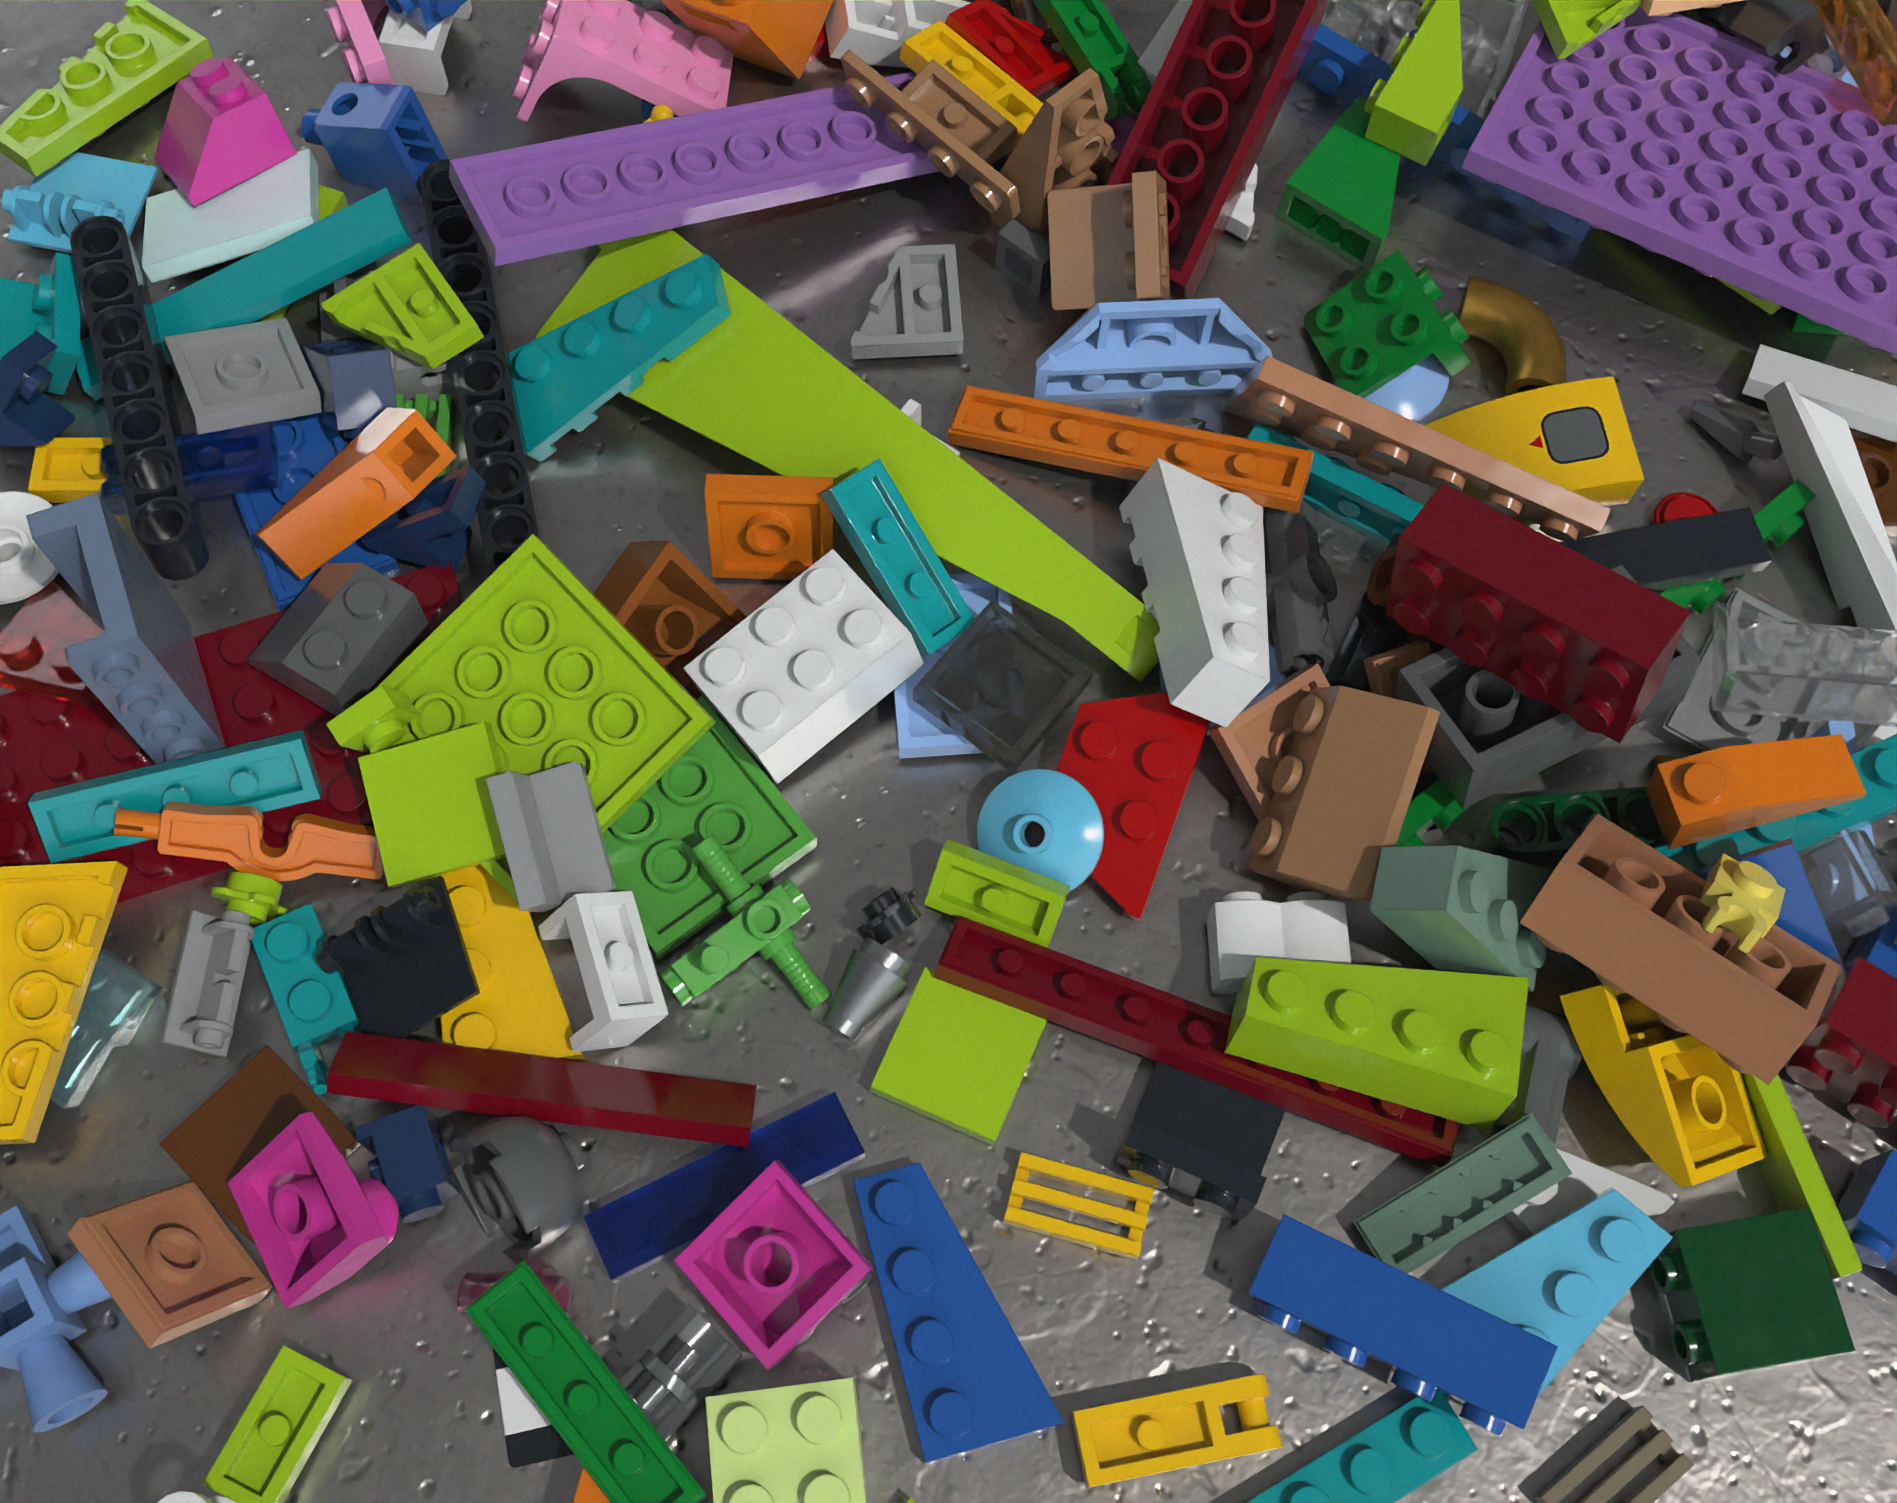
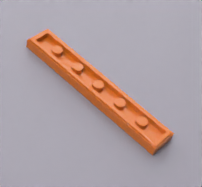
(1127, 445)

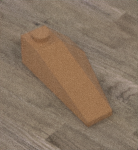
(1061, 150)

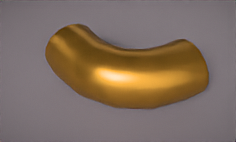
(1517, 330)

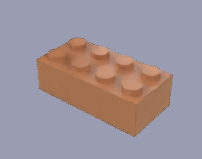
(1643, 934)

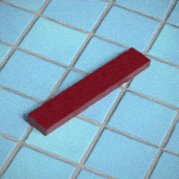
(542, 1089)

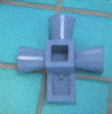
(41, 1318)

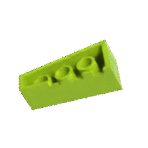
(1388, 1032)

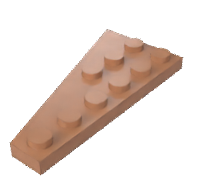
(1390, 442)

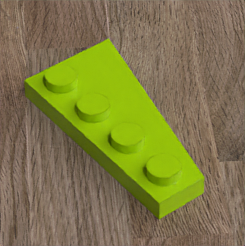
(111, 81)

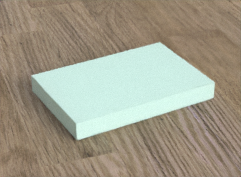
(232, 223)

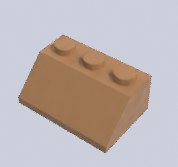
(1342, 791)

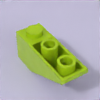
(1426, 84)

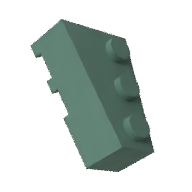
(1461, 908)

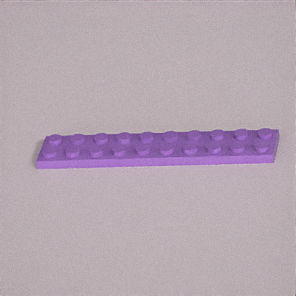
(679, 172)

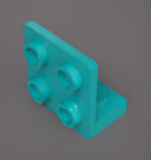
(49, 308)

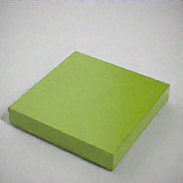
(434, 804)
(958, 1057)

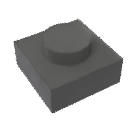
(1024, 257)

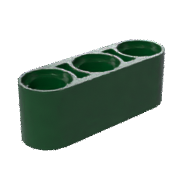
(1540, 819)

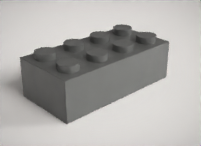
(1496, 735)

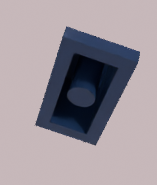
(352, 382)

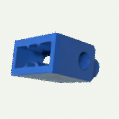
(376, 136)

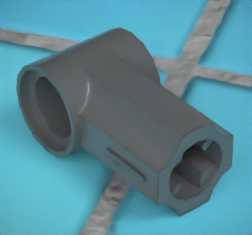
(1546, 1064)

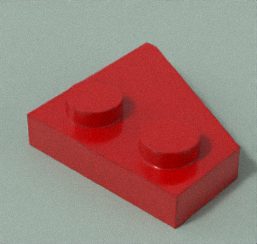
(1011, 45)

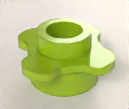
(251, 895)

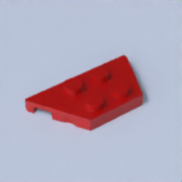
(1138, 768)

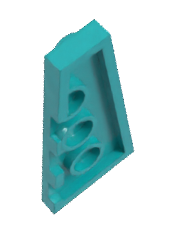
(610, 349)

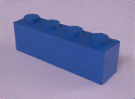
(1402, 1323)

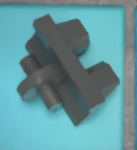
(679, 1371)

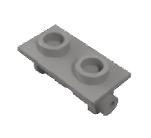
(208, 982)

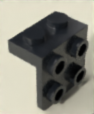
(1201, 1141)

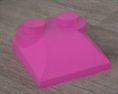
(311, 1211)
(773, 1265)

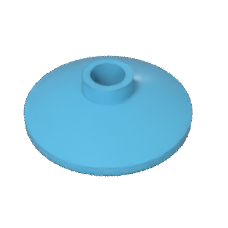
(1064, 811)

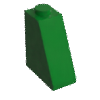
(1344, 191)

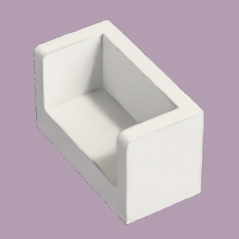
(415, 53)
(613, 967)

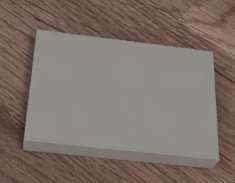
(1697, 728)

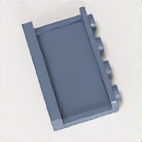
(147, 656)

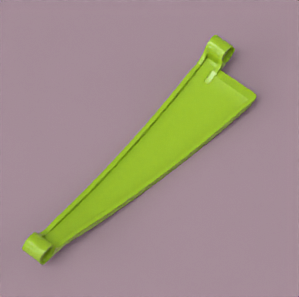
(805, 414)

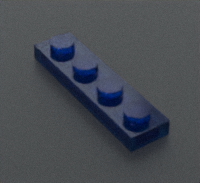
(681, 1205)

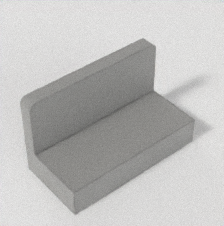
(551, 835)

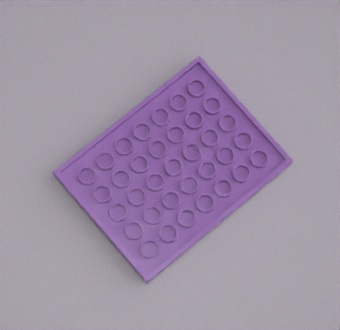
(1711, 163)

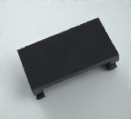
(1772, 27)

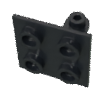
(403, 962)

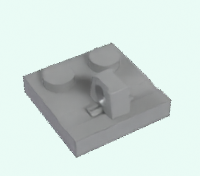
(242, 375)

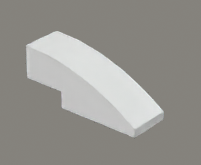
(879, 27)

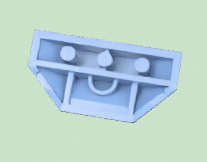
(1149, 352)

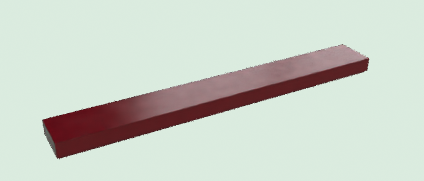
(1170, 1033)

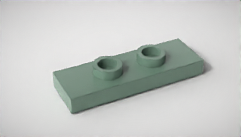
(1463, 1196)

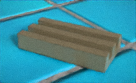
(1656, 1445)

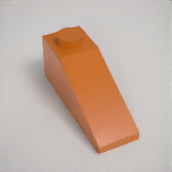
(1750, 786)

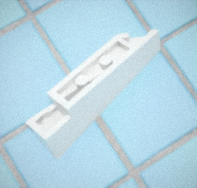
(1844, 509)

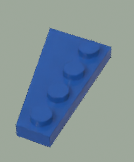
(951, 1338)

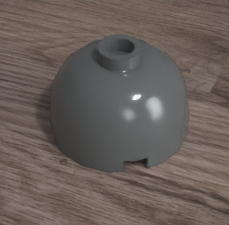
(520, 1180)

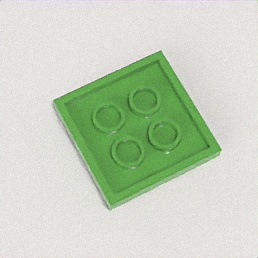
(704, 793)

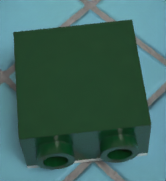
(1750, 1295)

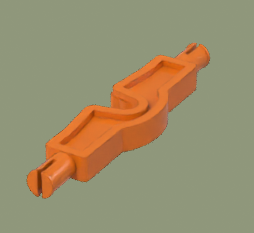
(236, 837)

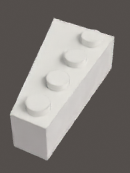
(1203, 588)

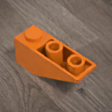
(357, 490)

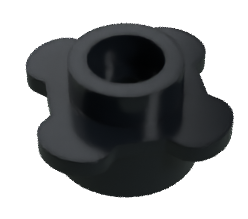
(889, 914)

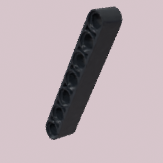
(139, 400)

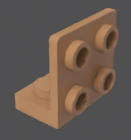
(1109, 243)

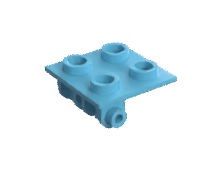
(74, 192)

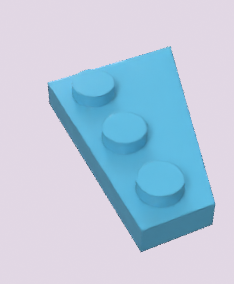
(1566, 1273)

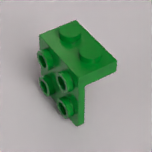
(1385, 327)

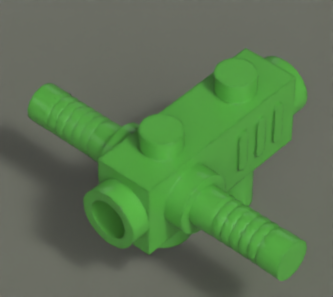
(758, 924)

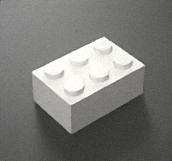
(805, 665)

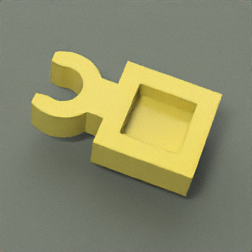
(1742, 900)

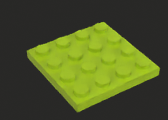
(554, 683)

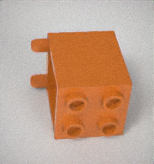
(759, 31)

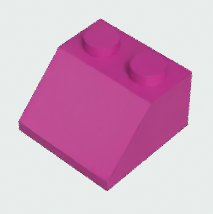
(219, 131)

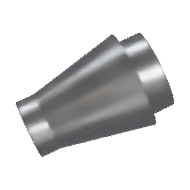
(866, 988)

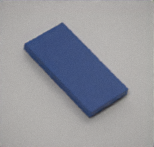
(303, 451)

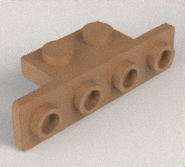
(948, 121)

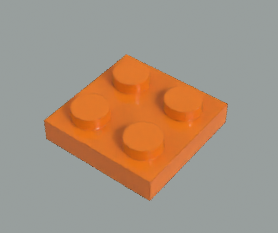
(767, 525)

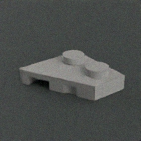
(914, 307)

